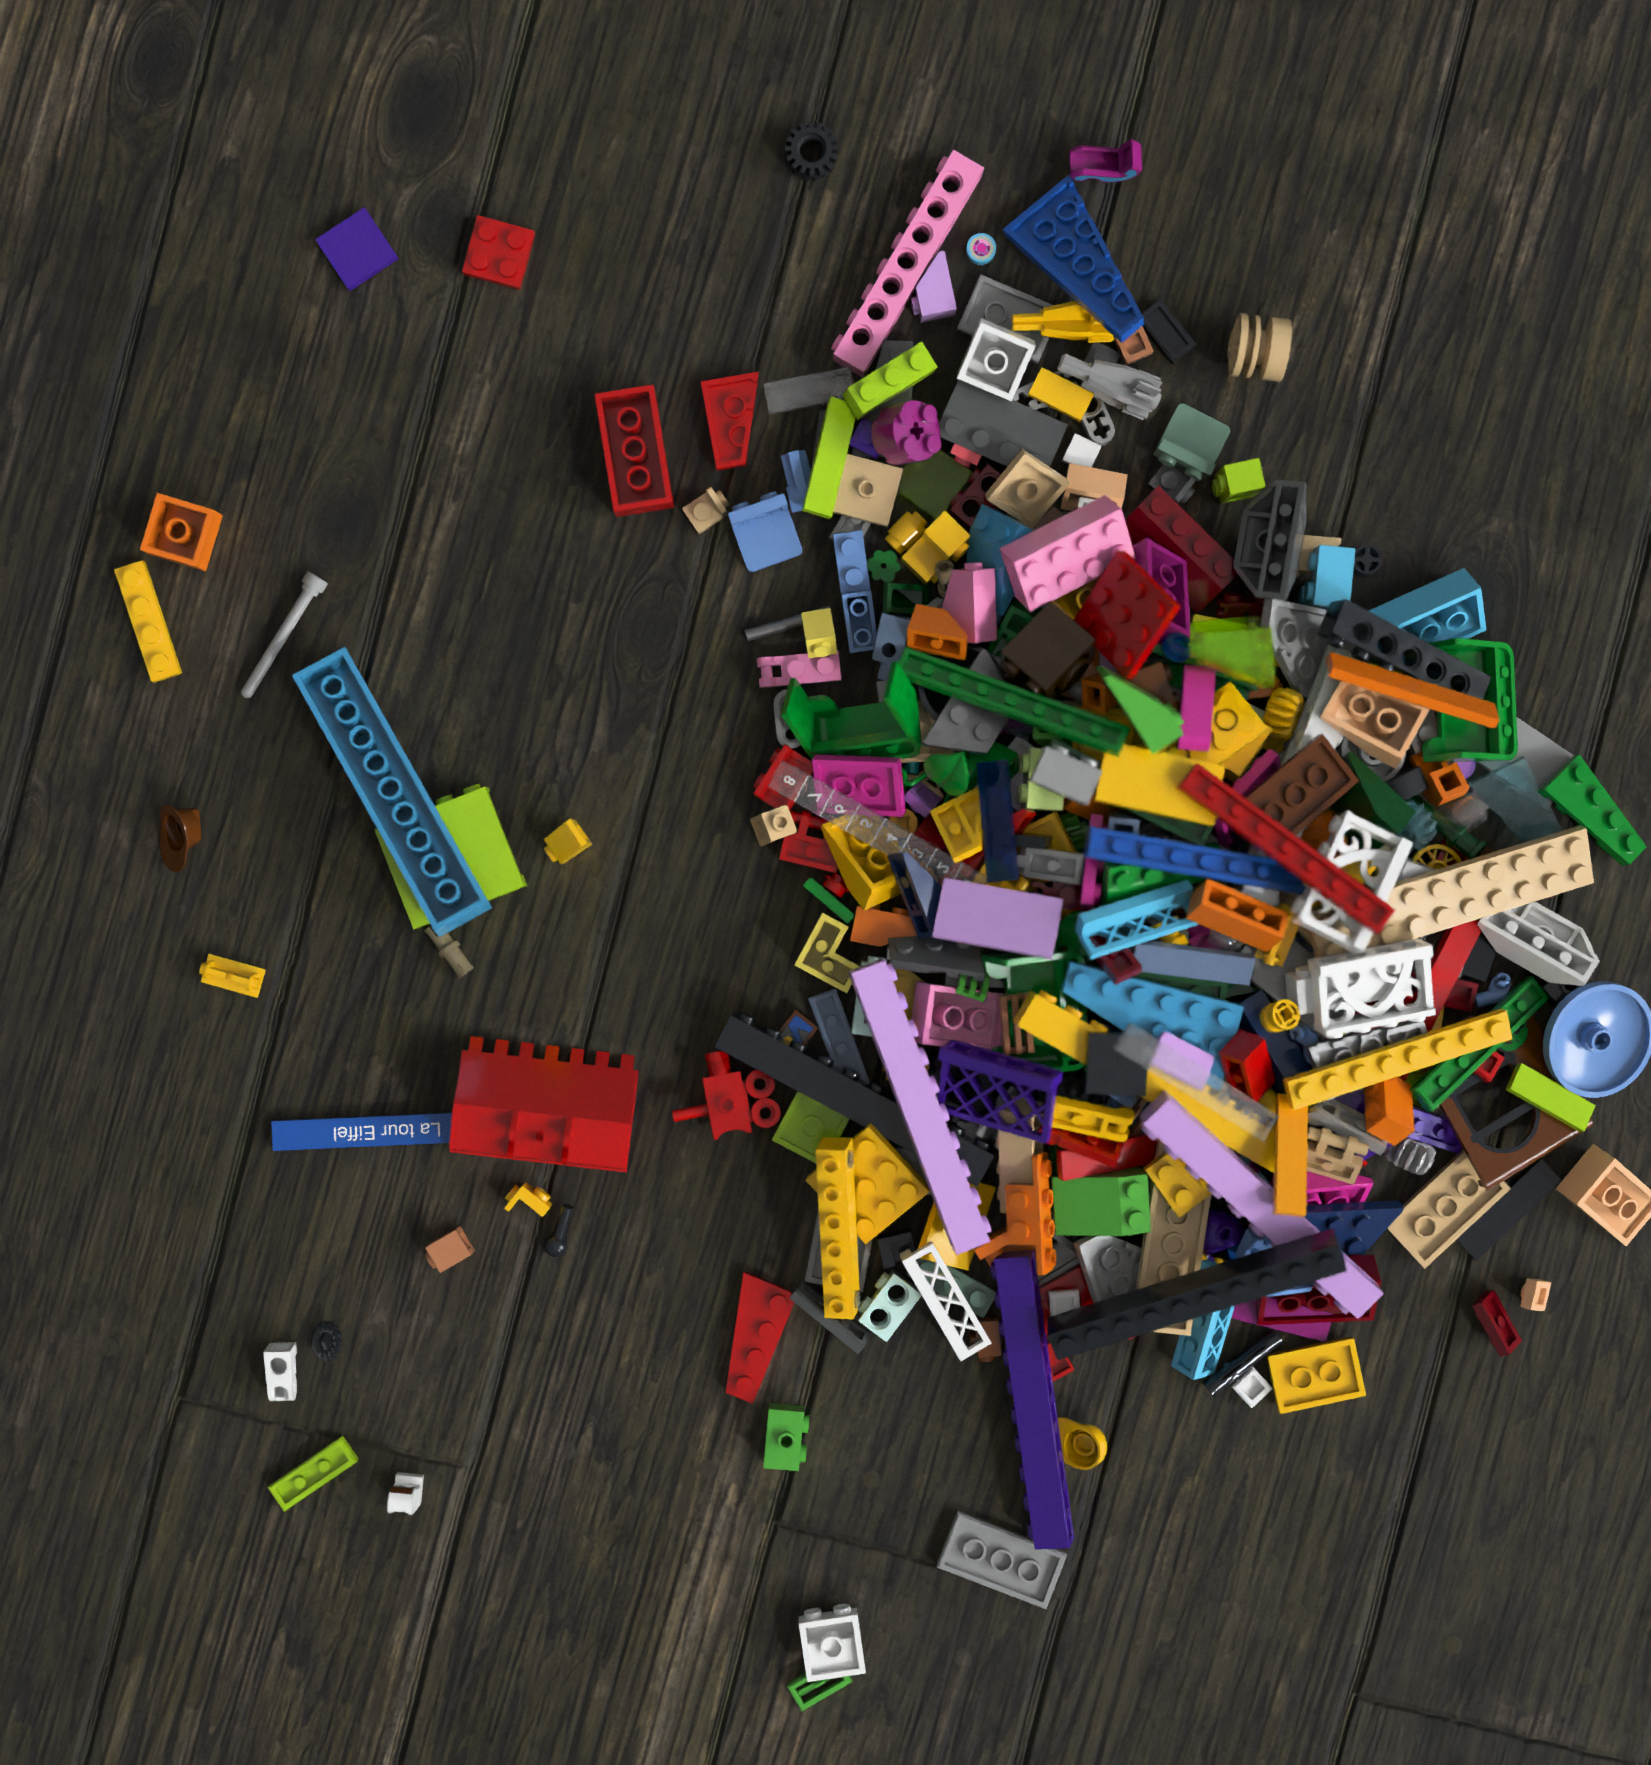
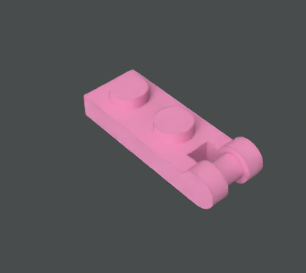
(801, 667)

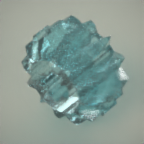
(1420, 828)

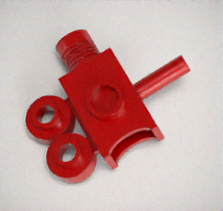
(728, 1100)

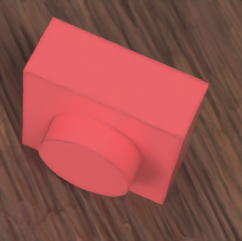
(965, 456)

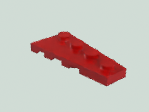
(758, 1327)

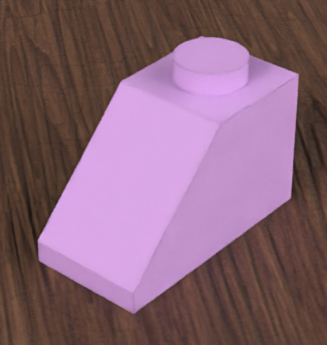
(934, 292)

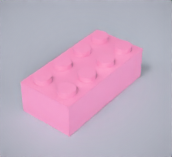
(1066, 552)

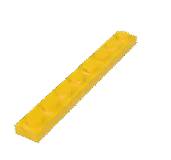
(1397, 1059)

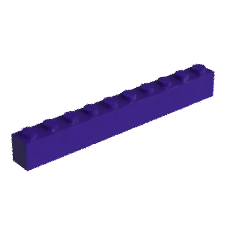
(1033, 1399)

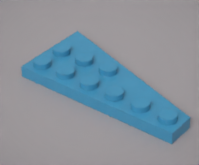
(1156, 1008)

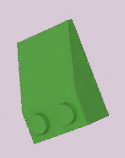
(1150, 718)
(1102, 1204)

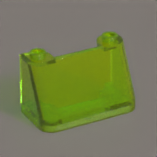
(1235, 648)

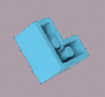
(1330, 576)

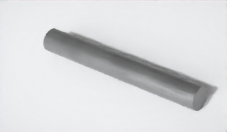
(776, 626)

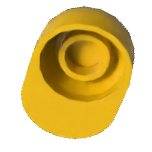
(1082, 1444)

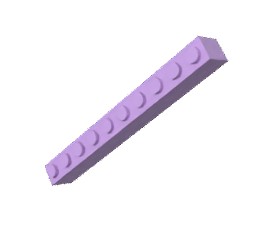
(918, 1105)
(1247, 1194)

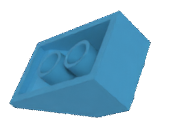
(989, 533)

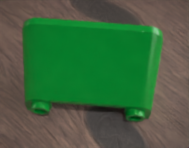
(1468, 741)
(1033, 973)

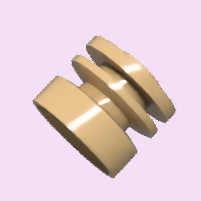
(1264, 348)

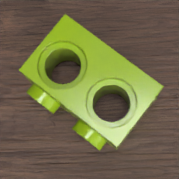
(1238, 481)

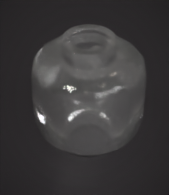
(1467, 810)

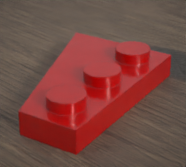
(729, 416)

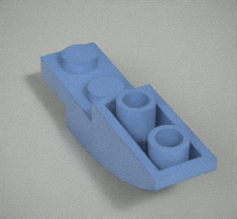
(855, 590)

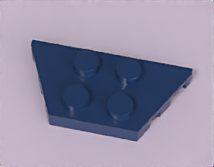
(1355, 1223)

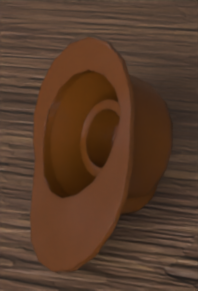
(178, 833)

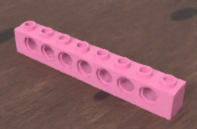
(954, 169)

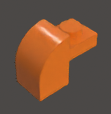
(1444, 780)

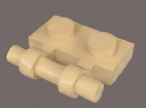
(1333, 1162)

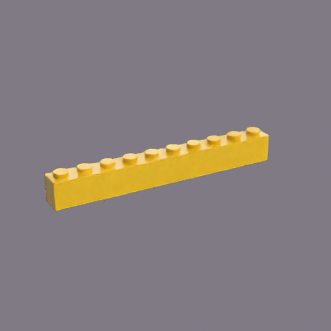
(1069, 1034)

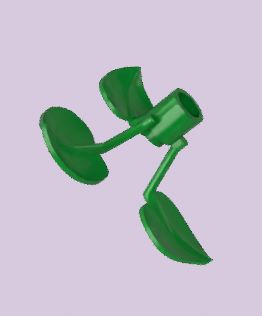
(946, 770)

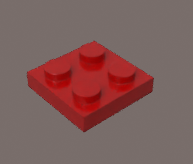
(498, 252)

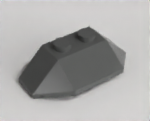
(1272, 539)

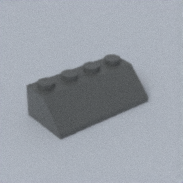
(999, 426)

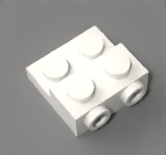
(831, 1643)

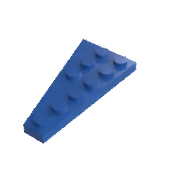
(1071, 251)

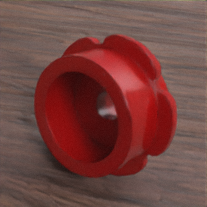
(835, 885)

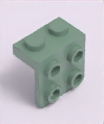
(1192, 442)

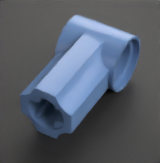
(797, 476)

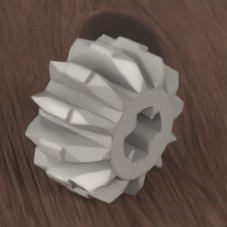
(1411, 1155)

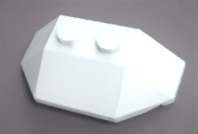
(1542, 943)

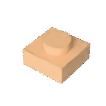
(1535, 1294)

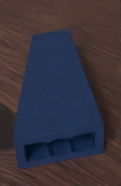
(1282, 1050)

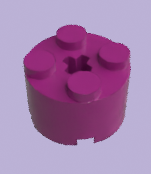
(906, 432)

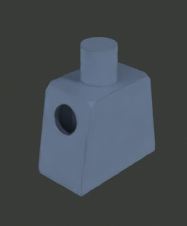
(890, 631)

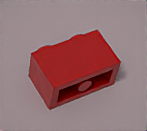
(1247, 1064)

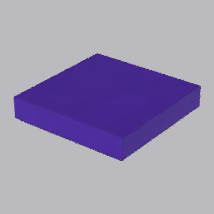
(356, 249)

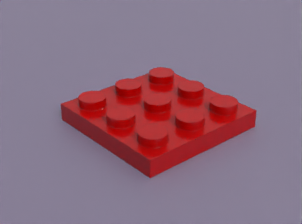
(1126, 614)

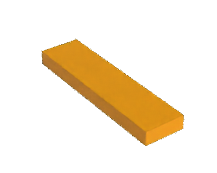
(1290, 1159)

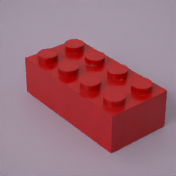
(634, 450)

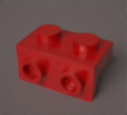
(761, 785)

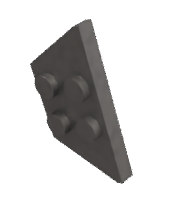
(966, 725)

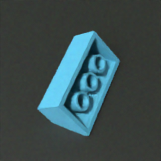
(1438, 610)

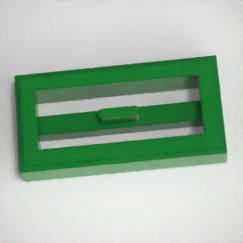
(829, 900)

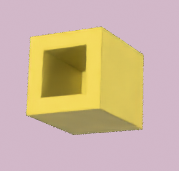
(819, 633)

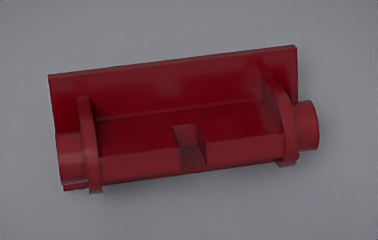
(1234, 605)

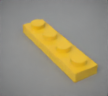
(148, 621)

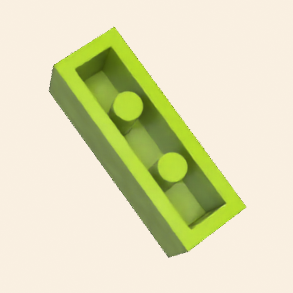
(889, 380)

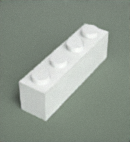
(1300, 988)

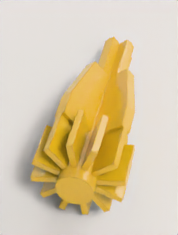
(1064, 322)

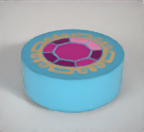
(981, 249)

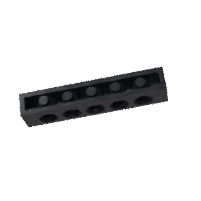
(1338, 630)

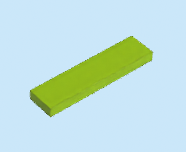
(829, 458)

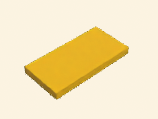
(1151, 782)

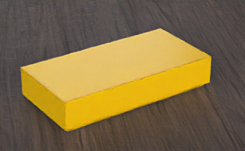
(1060, 394)

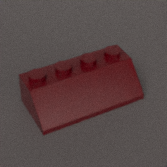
(1172, 528)
(1318, 1302)

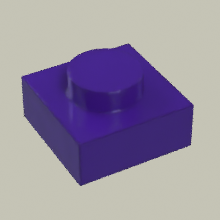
(863, 439)

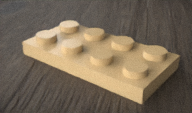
(1443, 1210)

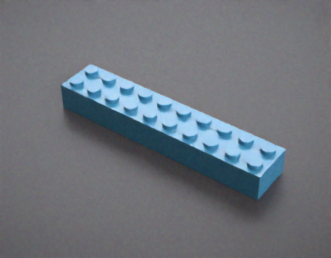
(392, 792)

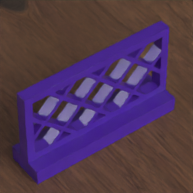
(1007, 1068)

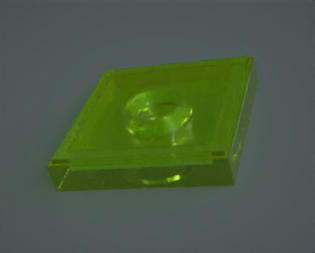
(933, 483)

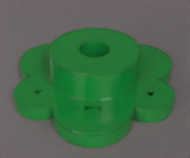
(889, 559)

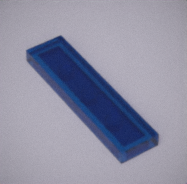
(997, 821)

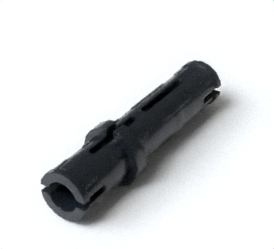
(1214, 1383)

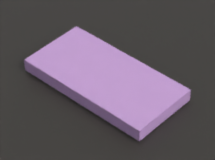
(998, 918)

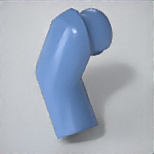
(1496, 991)
(1304, 1035)

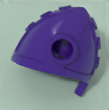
(1218, 1225)

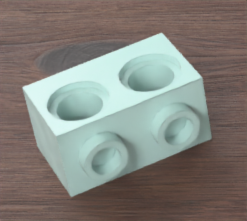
(895, 1308)

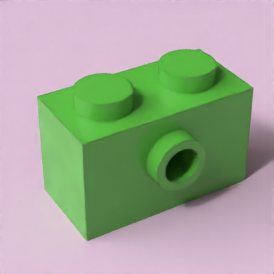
(784, 1437)

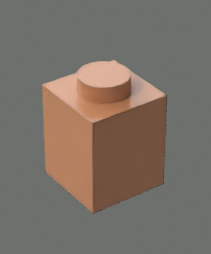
(448, 1249)

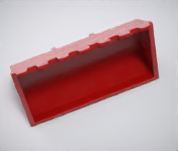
(544, 1107)

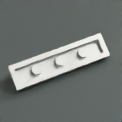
(933, 1300)

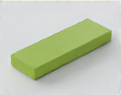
(1550, 1097)
(313, 1473)

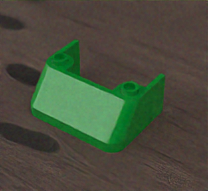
(861, 730)

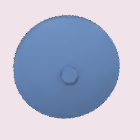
(1598, 1039)

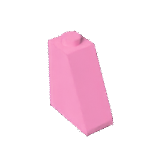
(972, 601)

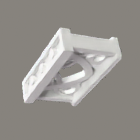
(1388, 864)
(1381, 1013)

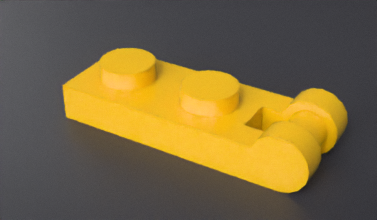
(1092, 1119)

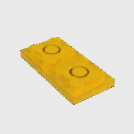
(1232, 728)

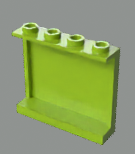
(480, 840)

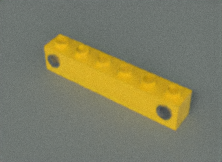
(838, 1227)

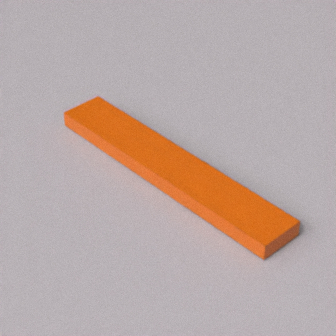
(1412, 690)

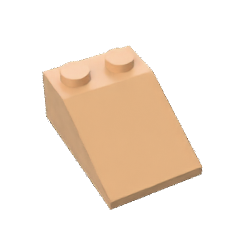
(1374, 721)
(1608, 1194)

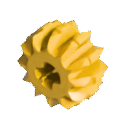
(1283, 712)

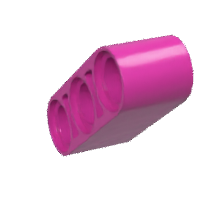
(1196, 707)

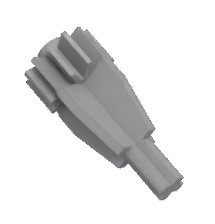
(1116, 384)

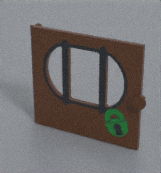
(1545, 1133)

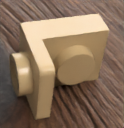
(706, 510)
(773, 825)

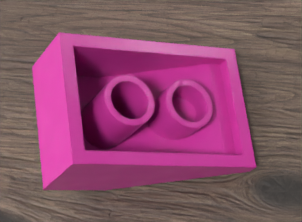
(1330, 1191)

